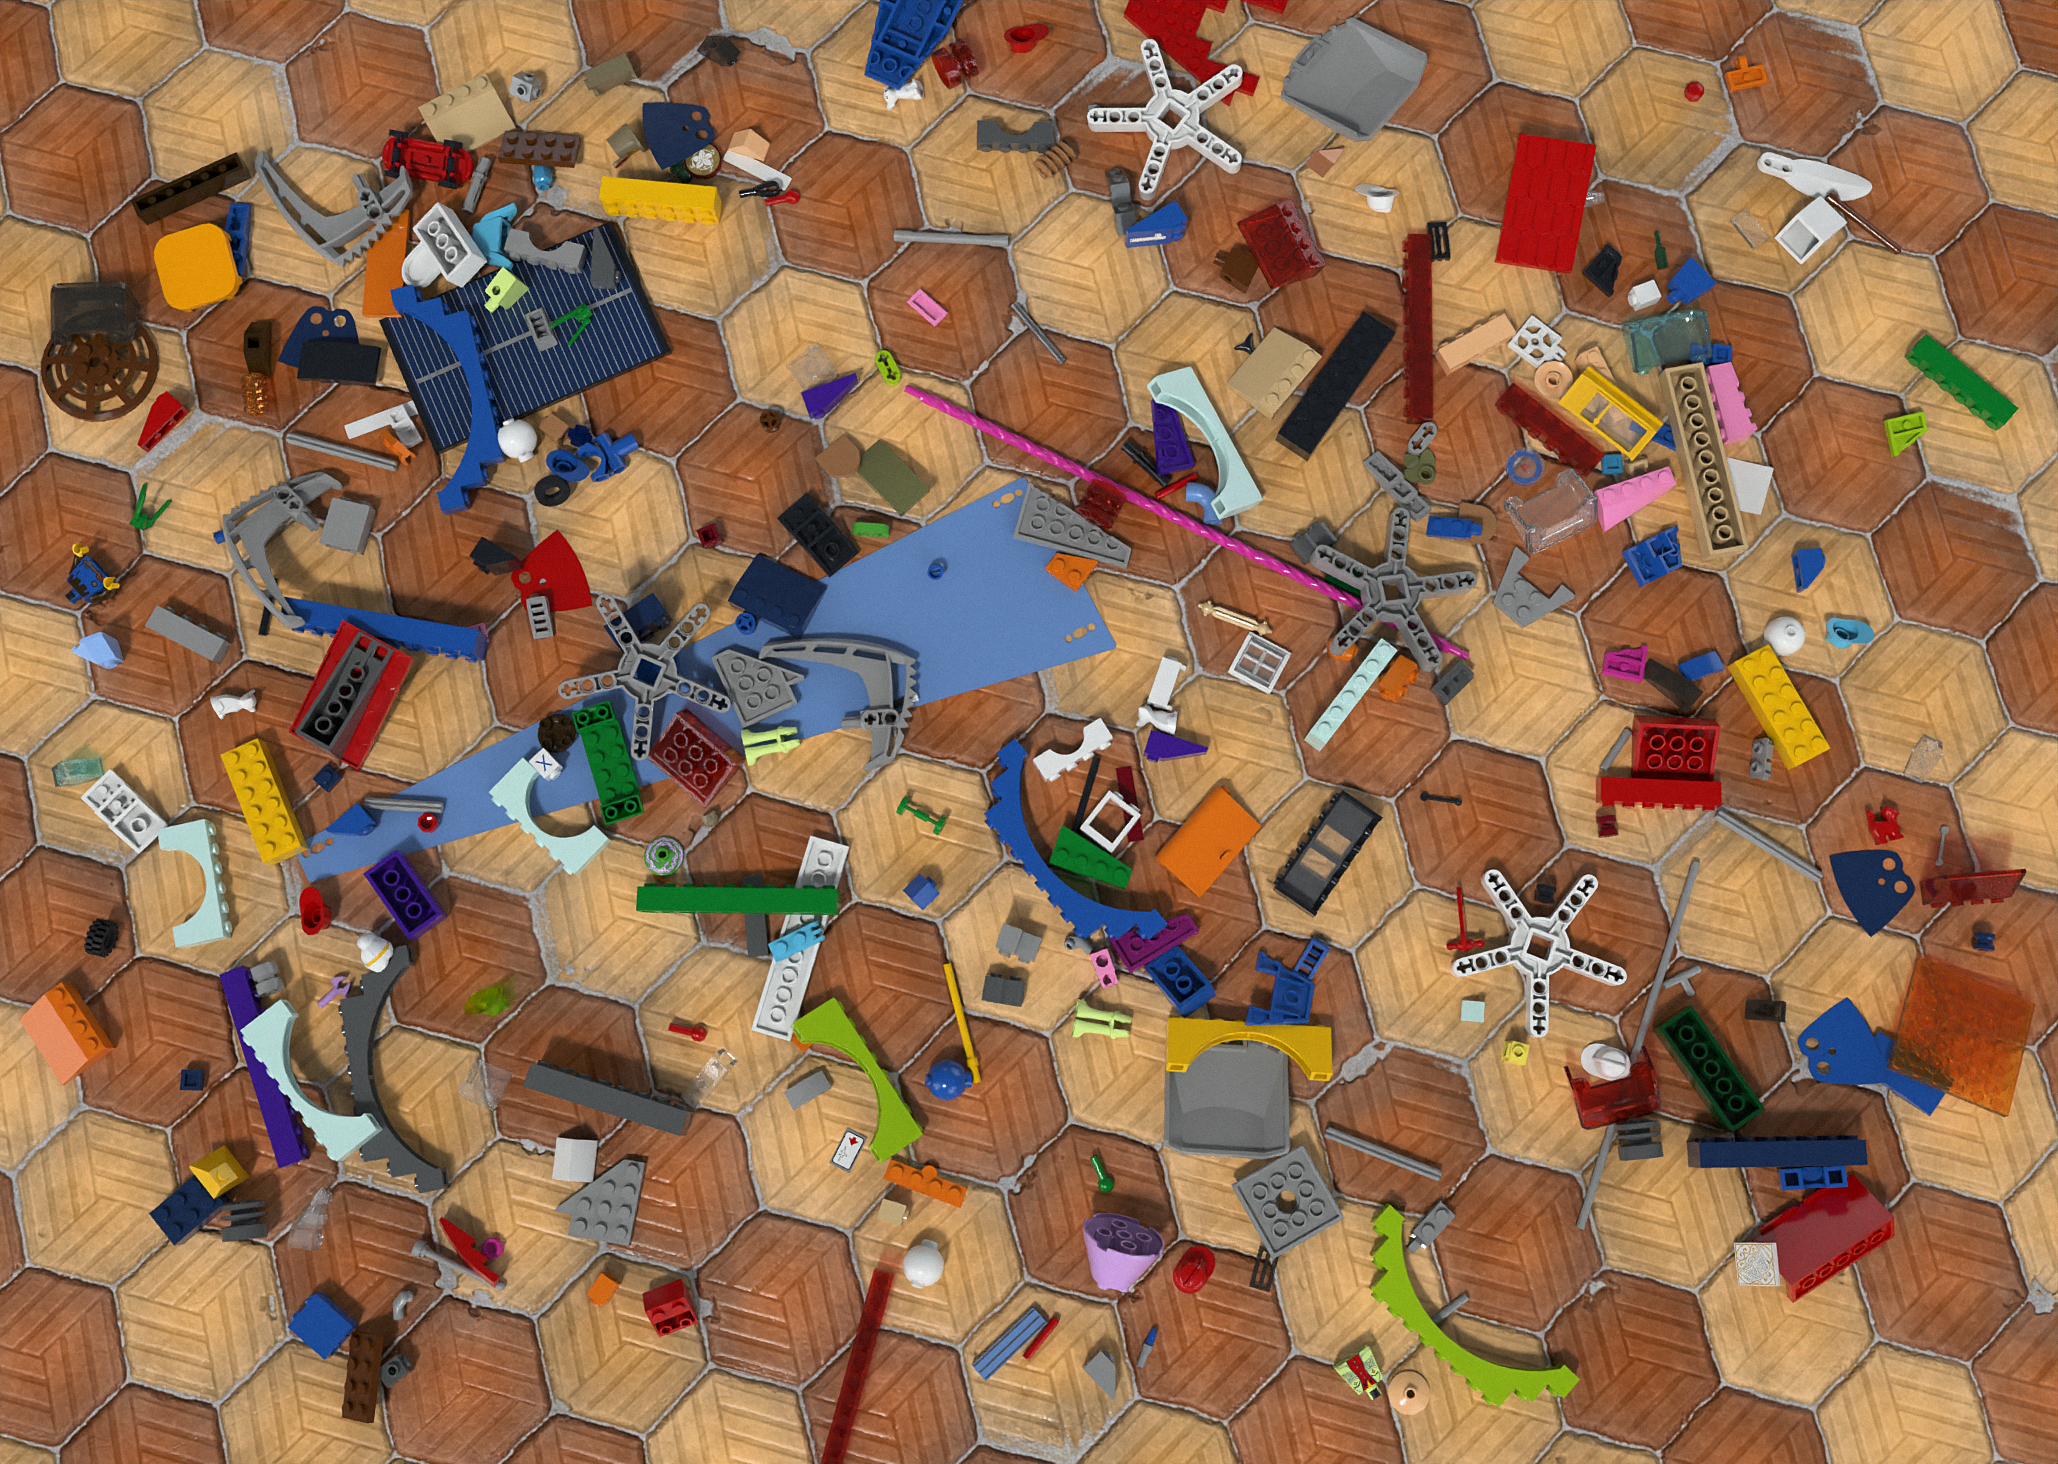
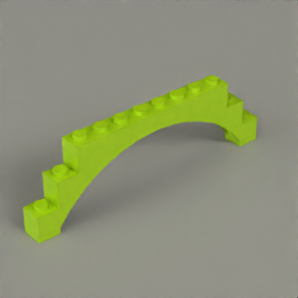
(1489, 1378)

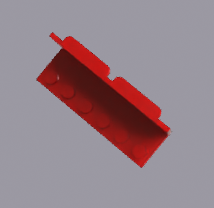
(1826, 1235)

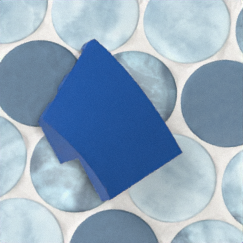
(1654, 557)

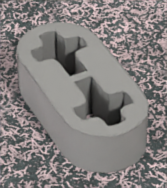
(1418, 436)

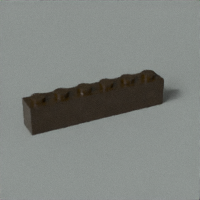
(191, 188)

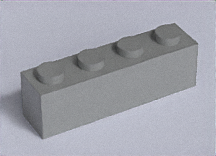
(187, 634)

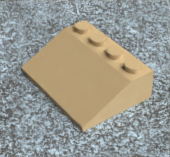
(468, 115)
(1274, 372)

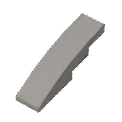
(1396, 486)

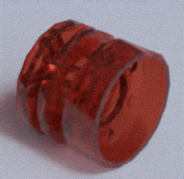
(957, 63)
(1101, 504)

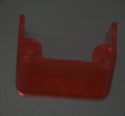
(1616, 1099)

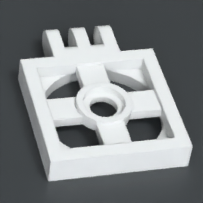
(1550, 353)

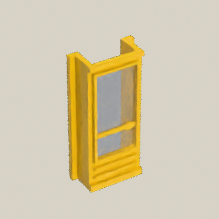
(1611, 412)

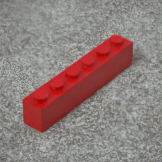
(1658, 793)

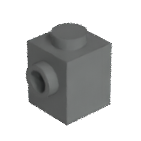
(395, 1369)

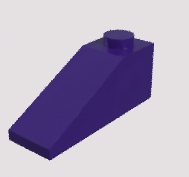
(826, 396)
(1166, 748)

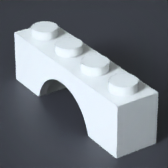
(1052, 764)

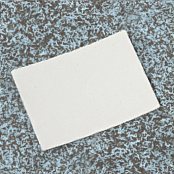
(1750, 484)

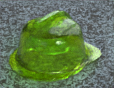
(487, 1001)

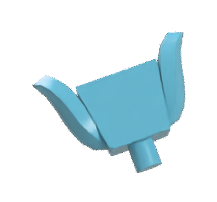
(492, 234)

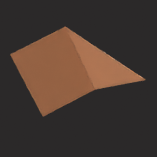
(1323, 160)

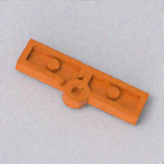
(925, 1182)

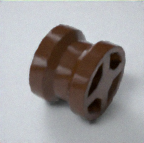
(768, 417)

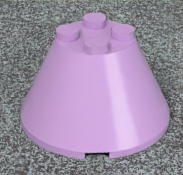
(1119, 1249)

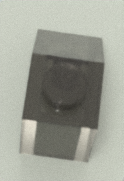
(719, 50)

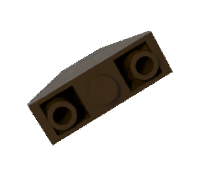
(258, 347)

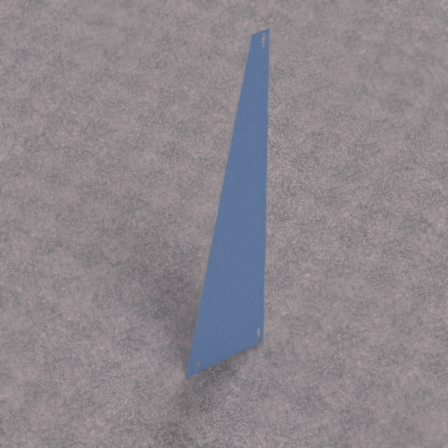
(973, 627)

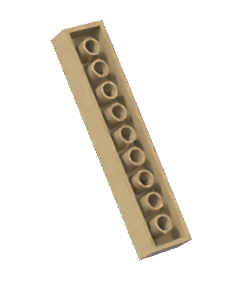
(1703, 461)

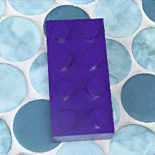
(405, 895)

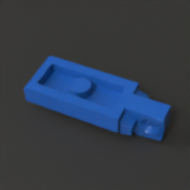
(1452, 528)

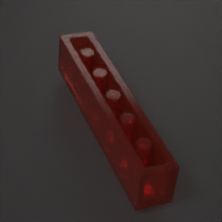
(1549, 430)

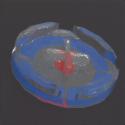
(1525, 466)

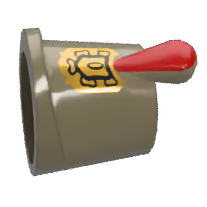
(624, 144)

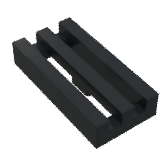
(1439, 256)

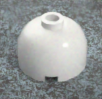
(1784, 636)

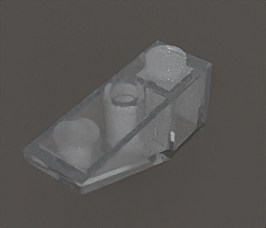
(708, 1079)
(307, 1228)

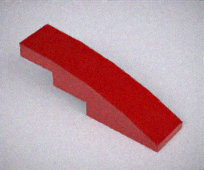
(464, 1246)

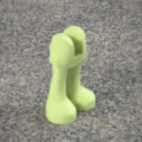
(753, 753)
(1084, 1011)

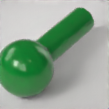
(1105, 1182)

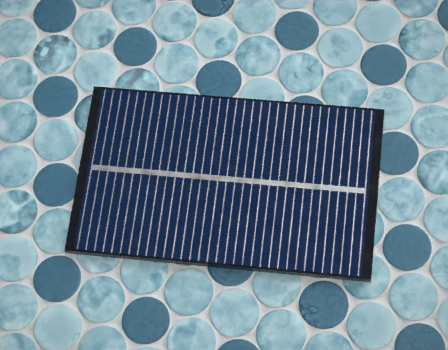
(521, 376)

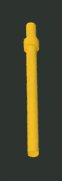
(971, 1061)

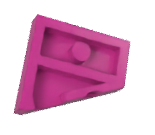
(1626, 664)

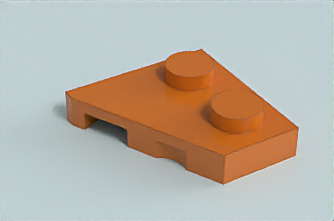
(1071, 569)

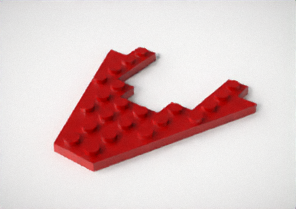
(1175, 28)

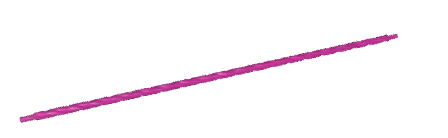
(1161, 510)

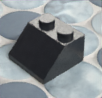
(494, 559)

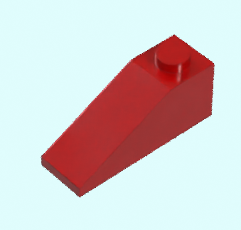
(162, 418)

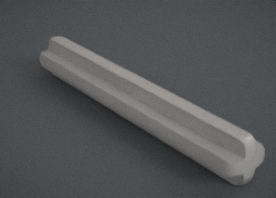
(403, 805)

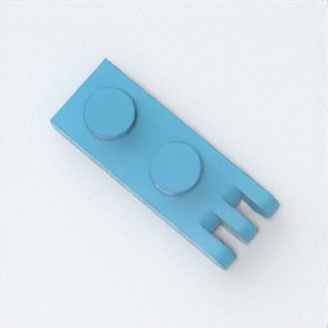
(796, 942)

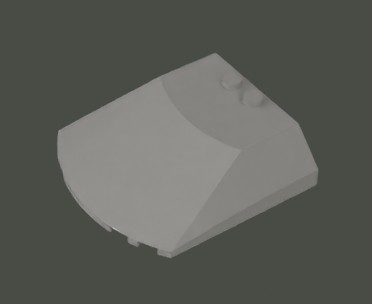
(1353, 79)
(1229, 1103)

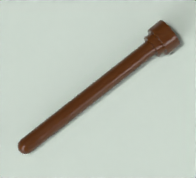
(1834, 201)

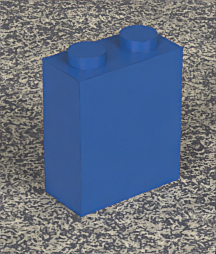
(322, 1325)

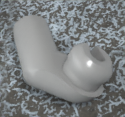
(1074, 942)
(399, 1302)

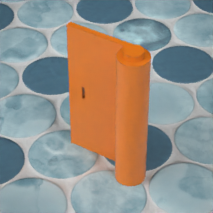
(1198, 844)

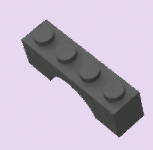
(1037, 139)

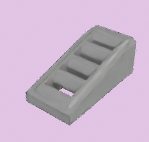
(546, 339)
(547, 615)

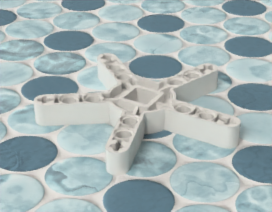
(1184, 105)
(1557, 956)

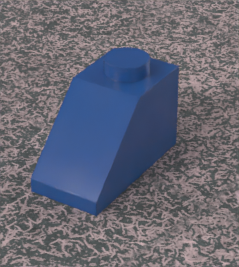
(1807, 566)
(354, 822)

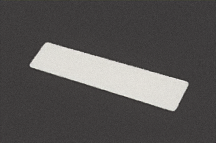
(757, 169)
(375, 421)

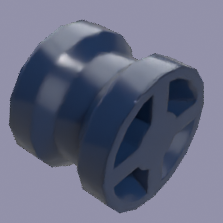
(1984, 941)

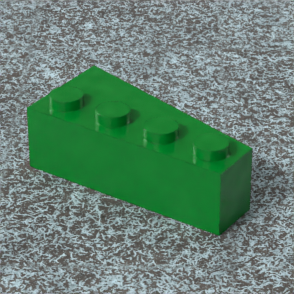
(1087, 860)

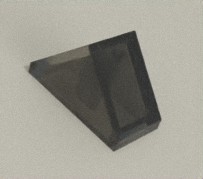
(1765, 1010)

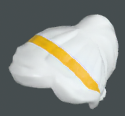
(375, 951)

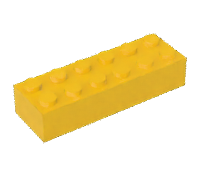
(660, 200)
(1778, 707)
(264, 802)

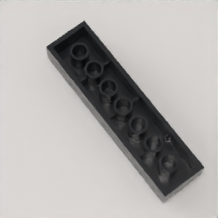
(1335, 386)

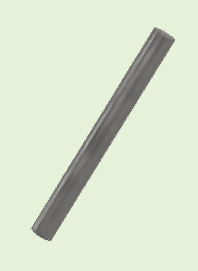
(1039, 334)

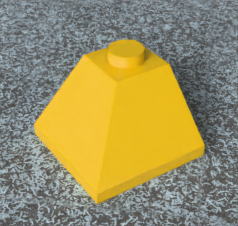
(219, 1171)

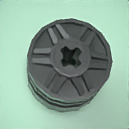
(1638, 1140)
(244, 1221)

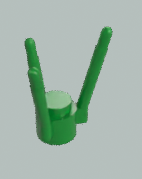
(580, 313)
(140, 519)

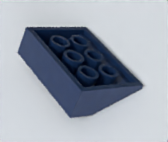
(777, 596)

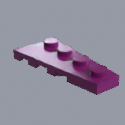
(1138, 952)

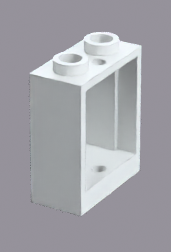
(1097, 837)

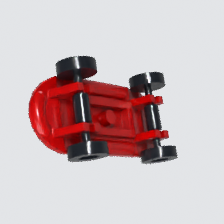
(427, 160)

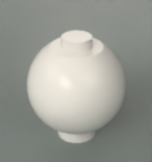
(517, 439)
(923, 1264)

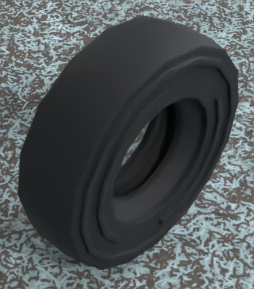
(553, 499)

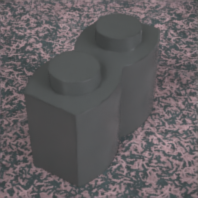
(1305, 544)
(1003, 990)

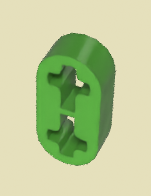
(870, 530)

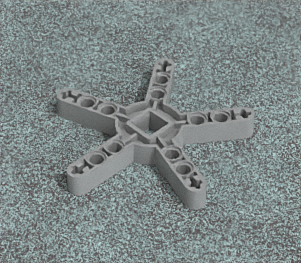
(1409, 586)
(642, 691)

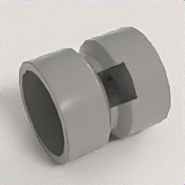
(267, 978)

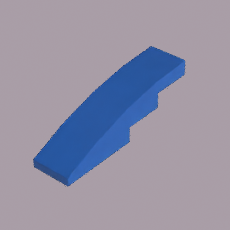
(239, 228)

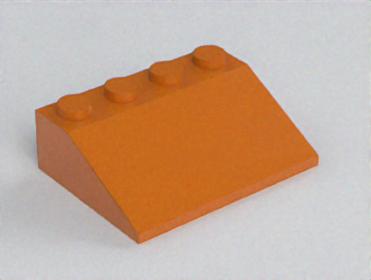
(66, 1032)

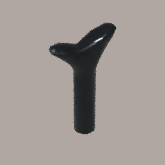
(1247, 346)

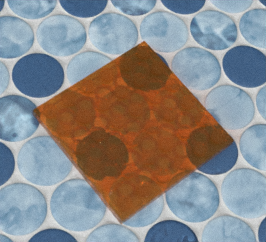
(1961, 1036)

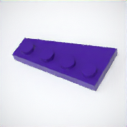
(1169, 440)

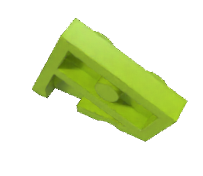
(1904, 431)

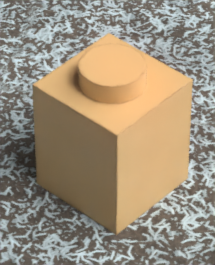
(893, 1212)

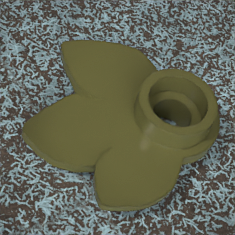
(1417, 465)

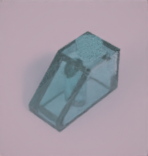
(77, 771)

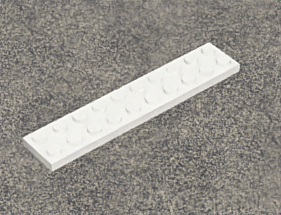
(790, 977)

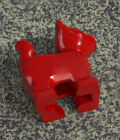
(1888, 826)

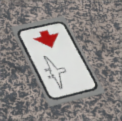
(848, 1150)

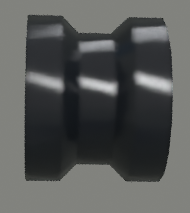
(1545, 894)

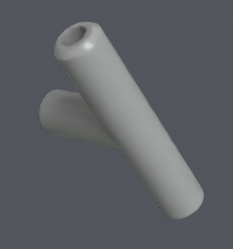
(1683, 979)

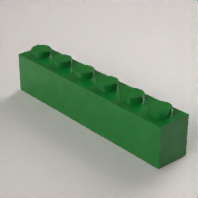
(1961, 382)

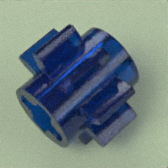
(579, 435)

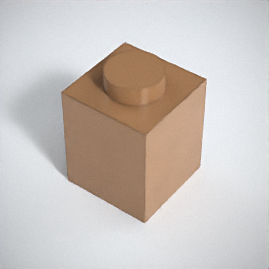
(554, 429)

